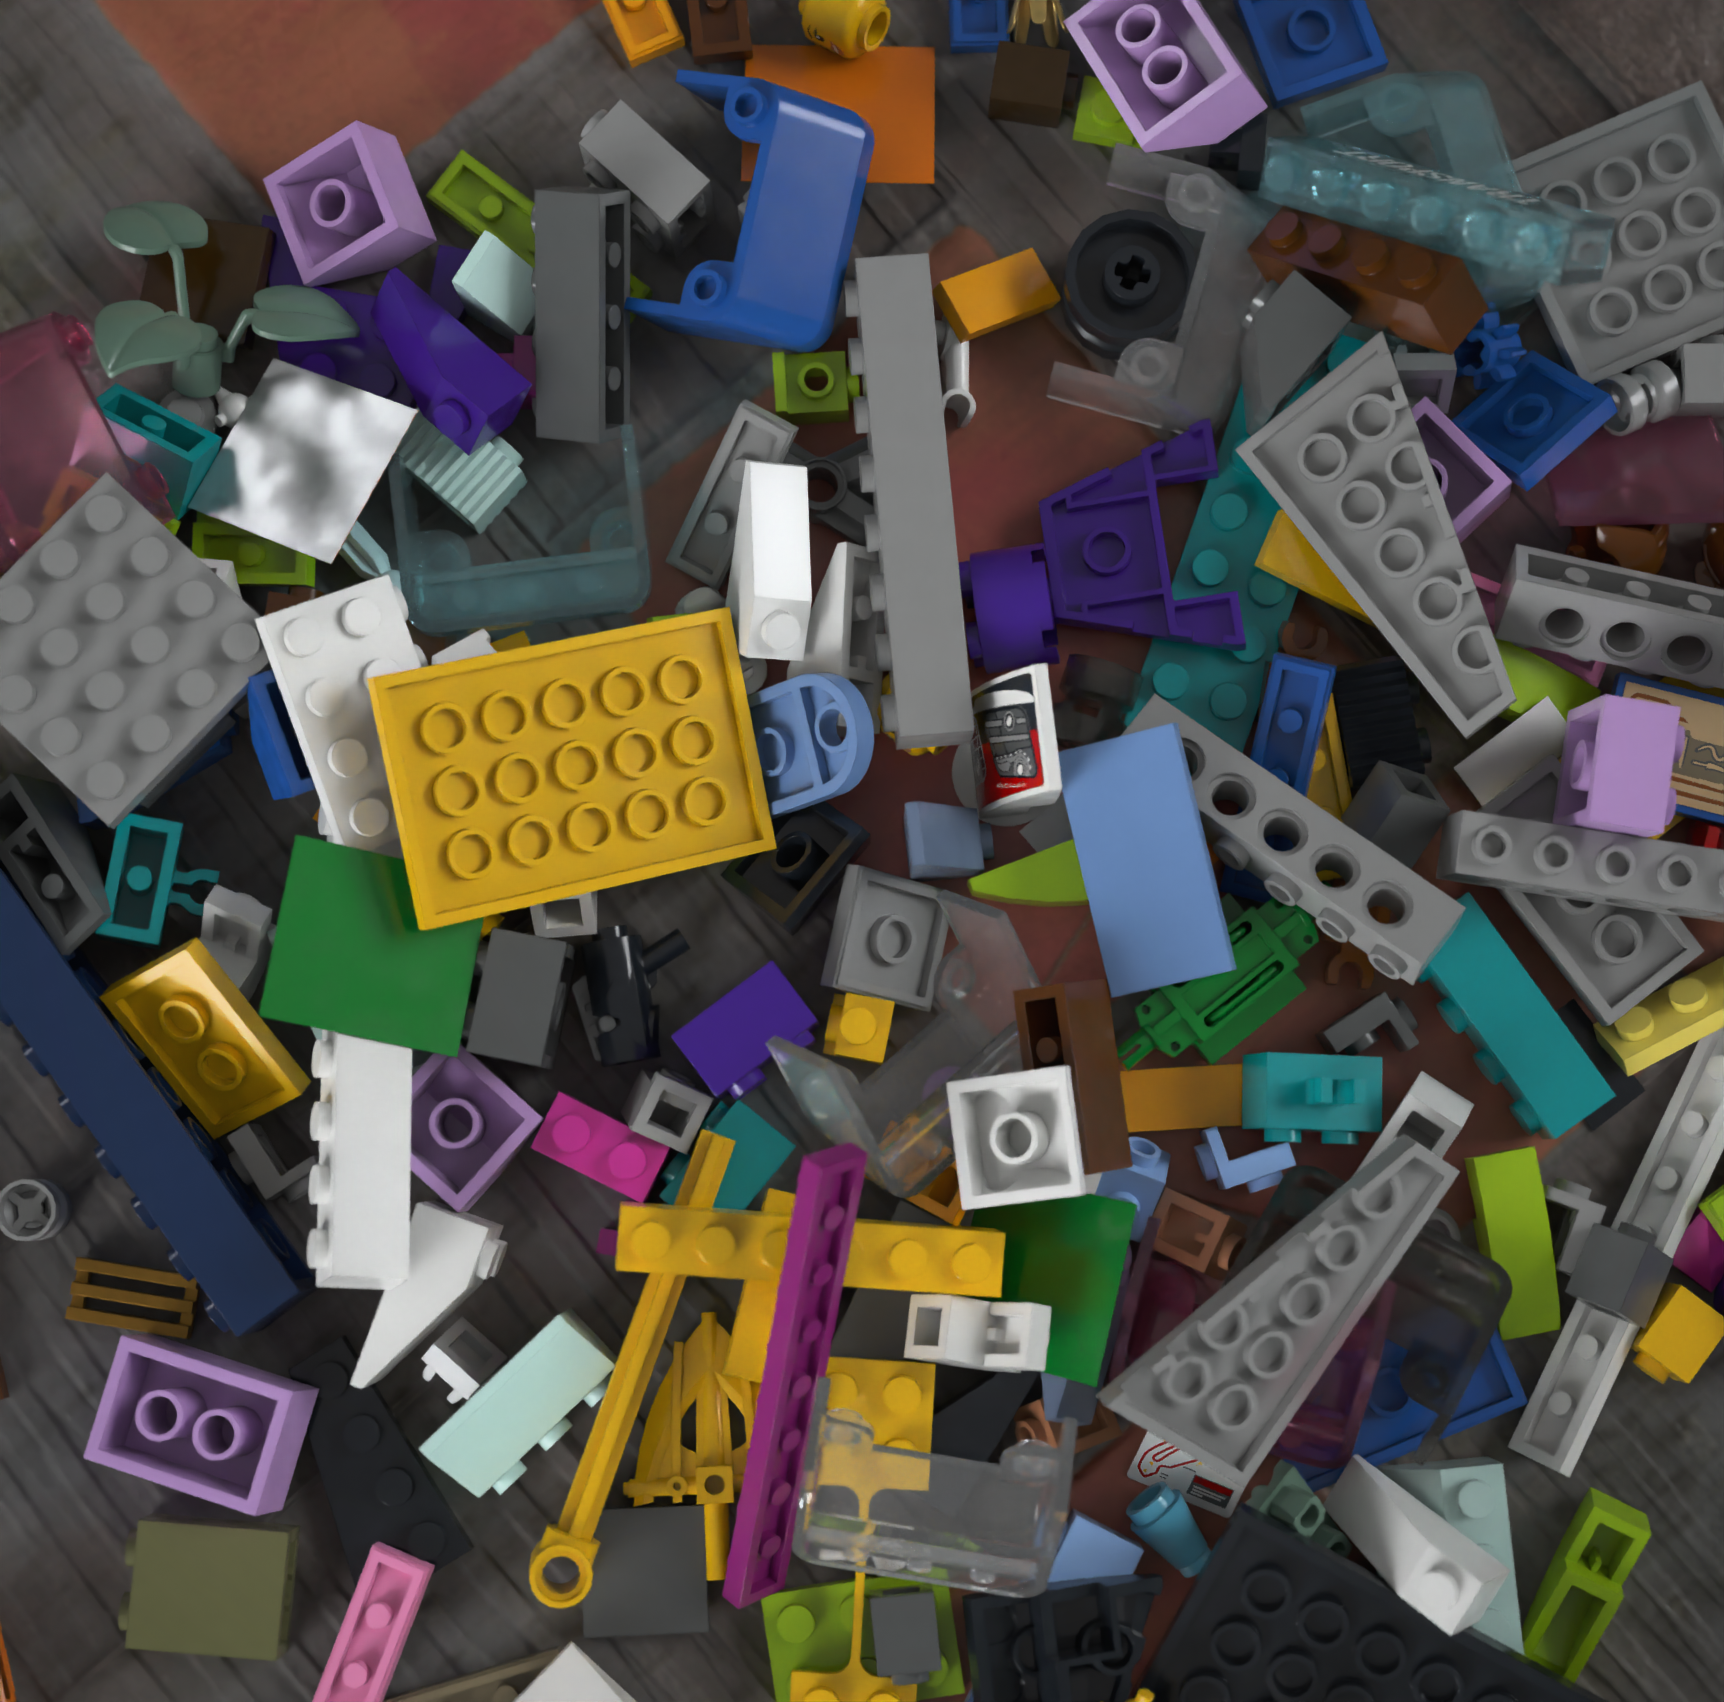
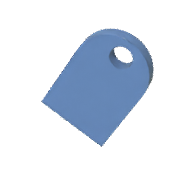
(800, 744)

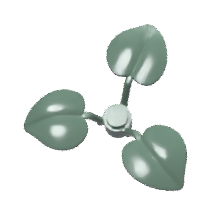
(142, 334)

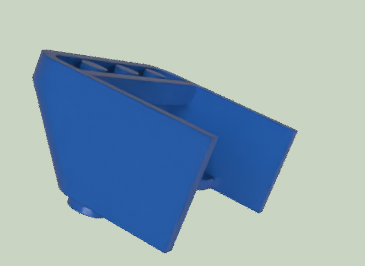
(794, 223)

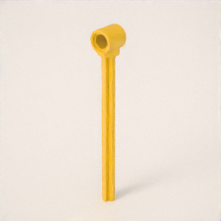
(622, 1399)

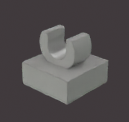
(1426, 375)
(462, 1359)

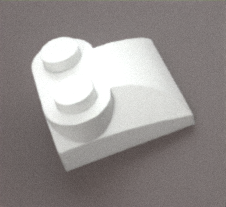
(1016, 1137)

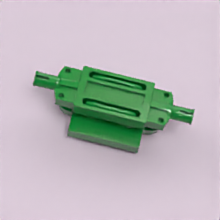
(1228, 1006)

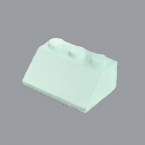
(523, 1406)
(1474, 1501)

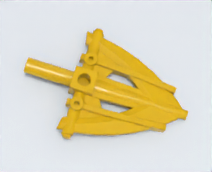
(714, 1469)

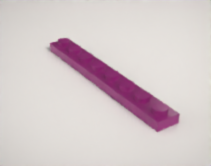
(795, 1358)

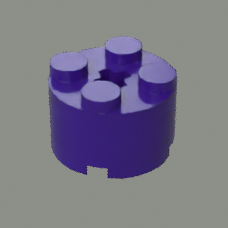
(1010, 608)

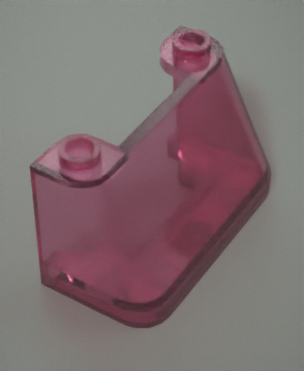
(56, 435)

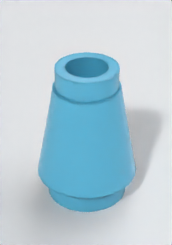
(1169, 1528)

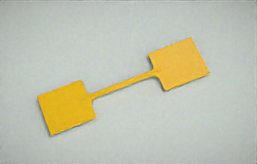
(898, 1404)

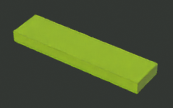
(486, 202)

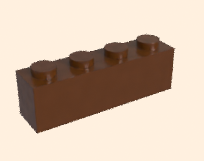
(1374, 277)

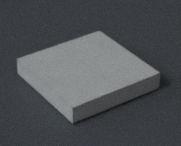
(886, 938)

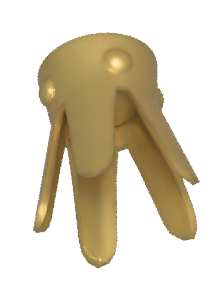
(1042, 13)

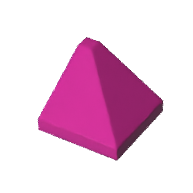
(1700, 1253)

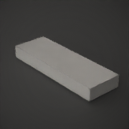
(709, 529)

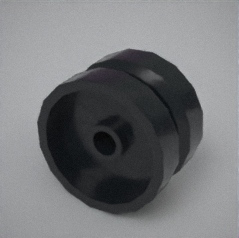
(1133, 250)

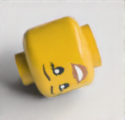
(845, 25)

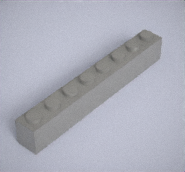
(911, 502)

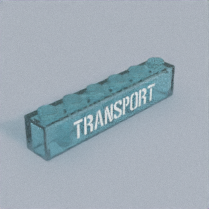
(1437, 209)

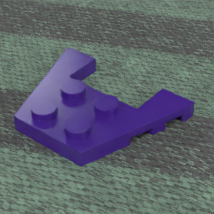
(362, 359)
(1111, 551)

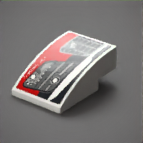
(1014, 743)

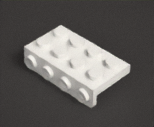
(322, 668)

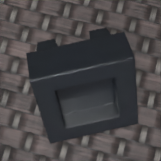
(1242, 153)

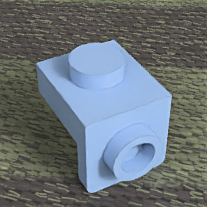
(1257, 1169)
(1139, 1183)

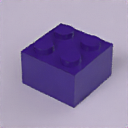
(731, 1035)

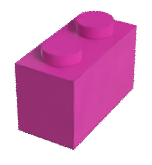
(601, 1147)

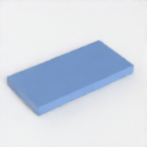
(1145, 860)

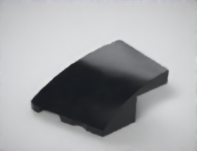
(1062, 1644)

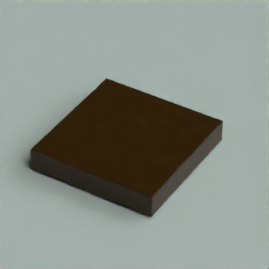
(218, 276)

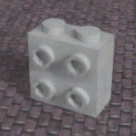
(668, 193)

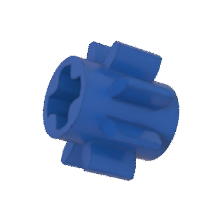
(1489, 352)

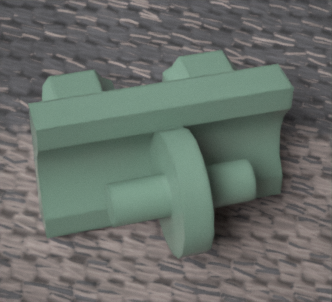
(1296, 1506)

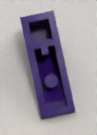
(447, 368)

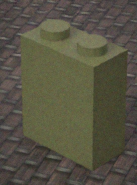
(210, 1586)

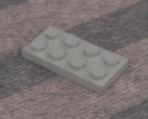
(1602, 950)

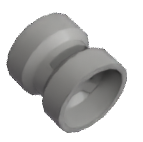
(1643, 395)
(23, 1209)

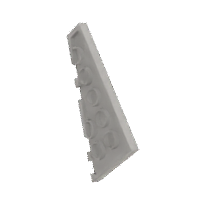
(1368, 502)
(1259, 1345)

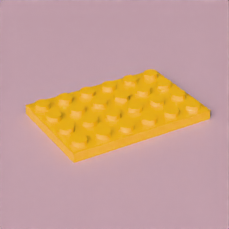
(571, 766)

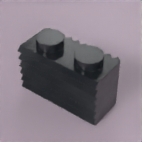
(1377, 717)

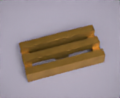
(82, 1289)

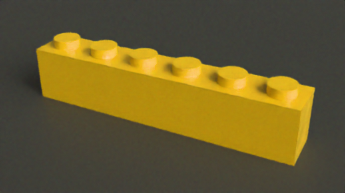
(755, 1243)

